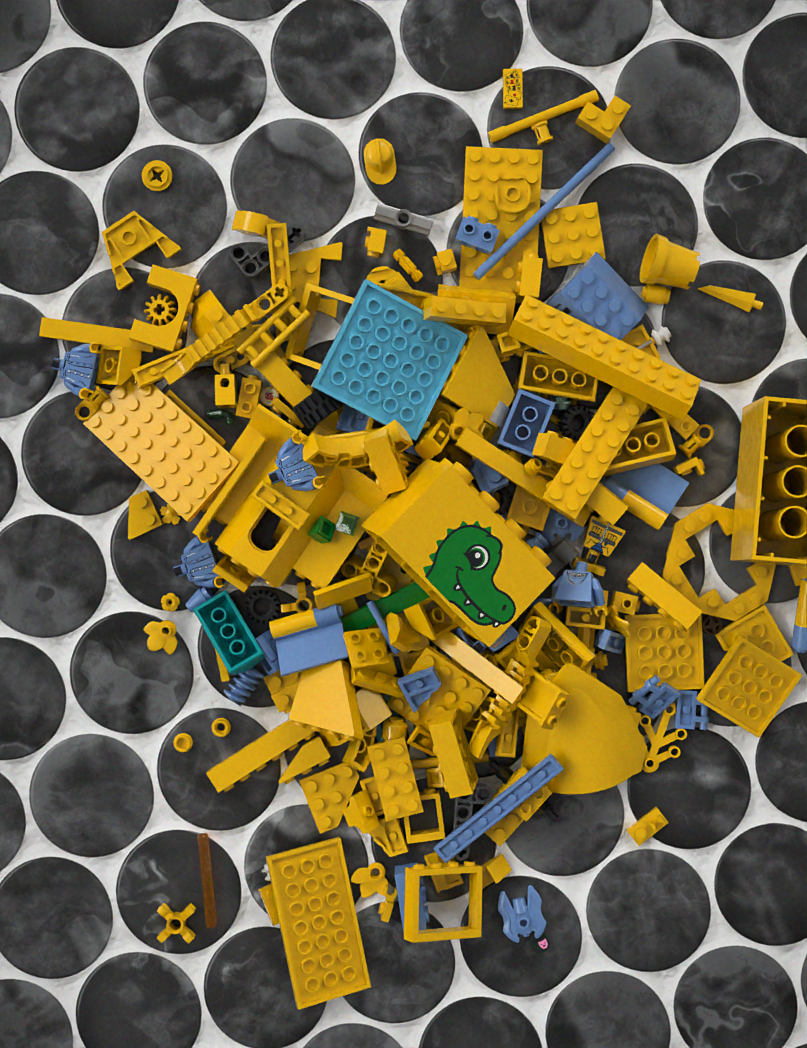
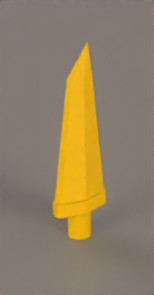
(737, 298)

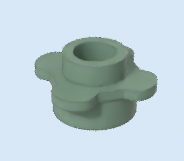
(561, 402)

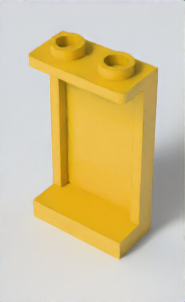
(541, 699)

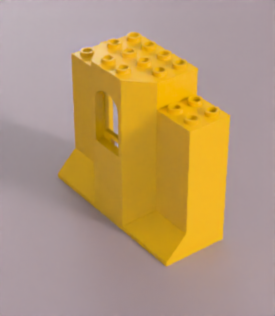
(345, 491)

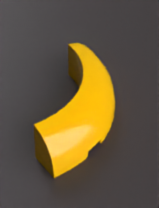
(348, 452)
(357, 752)

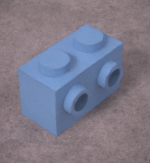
(477, 235)

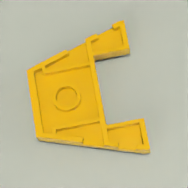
(130, 238)
(306, 268)

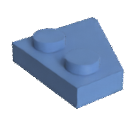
(419, 686)

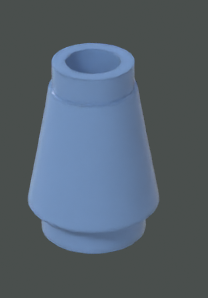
(200, 596)

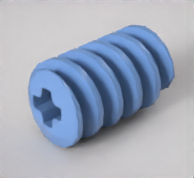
(243, 685)

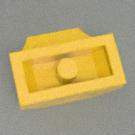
(400, 632)

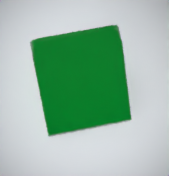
(322, 530)

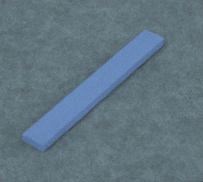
(498, 808)

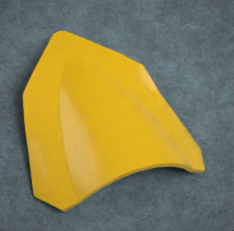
(592, 738)

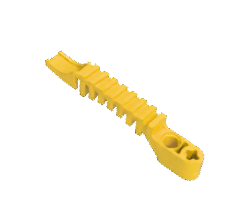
(226, 330)
(529, 644)

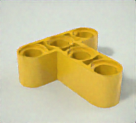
(374, 569)

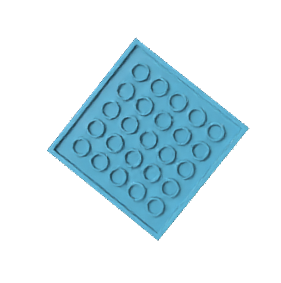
(389, 359)

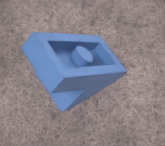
(610, 641)

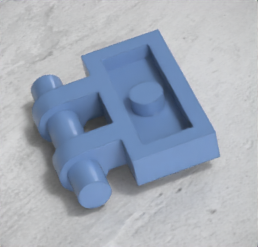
(658, 700)
(686, 711)

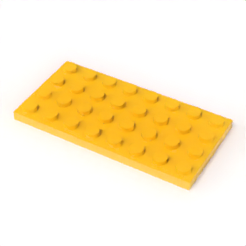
(482, 172)
(162, 446)
(318, 922)

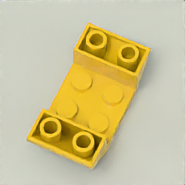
(372, 712)

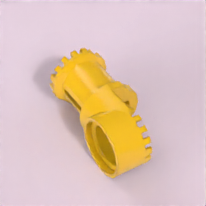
(95, 400)
(697, 440)

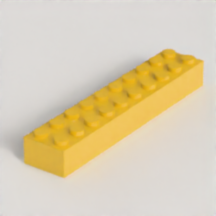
(604, 357)

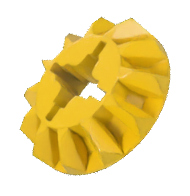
(148, 175)

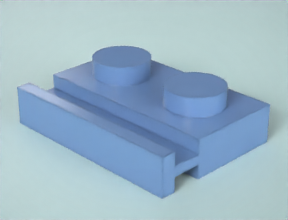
(351, 420)
(487, 478)

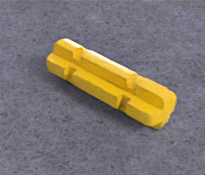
(407, 265)

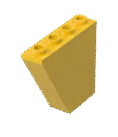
(478, 377)
(328, 701)

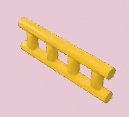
(261, 332)

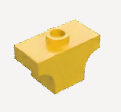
(361, 812)

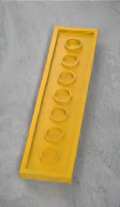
(594, 452)

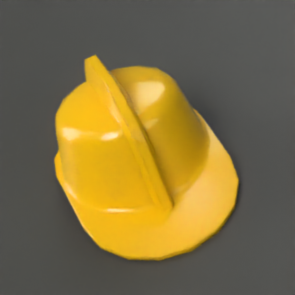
(380, 161)

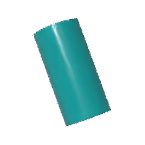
(229, 633)

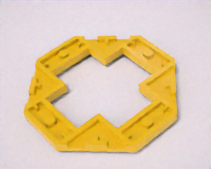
(711, 602)

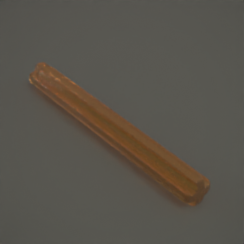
(207, 880)

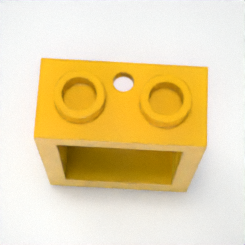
(428, 834)

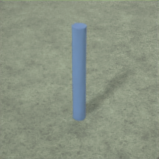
(381, 623)

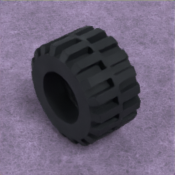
(315, 408)

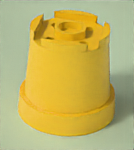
(668, 263)

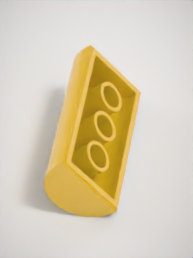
(553, 377)
(562, 644)

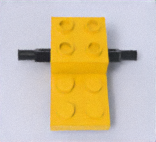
(535, 803)

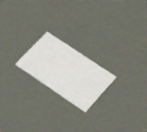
(500, 414)

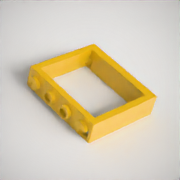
(300, 336)
(411, 904)

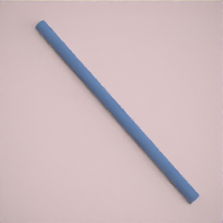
(544, 211)

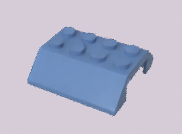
(601, 299)

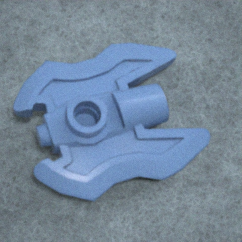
(560, 526)
(523, 917)

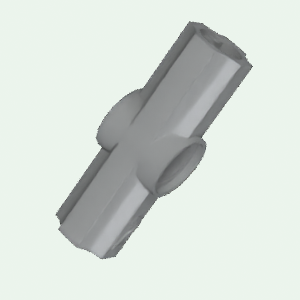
(391, 215)

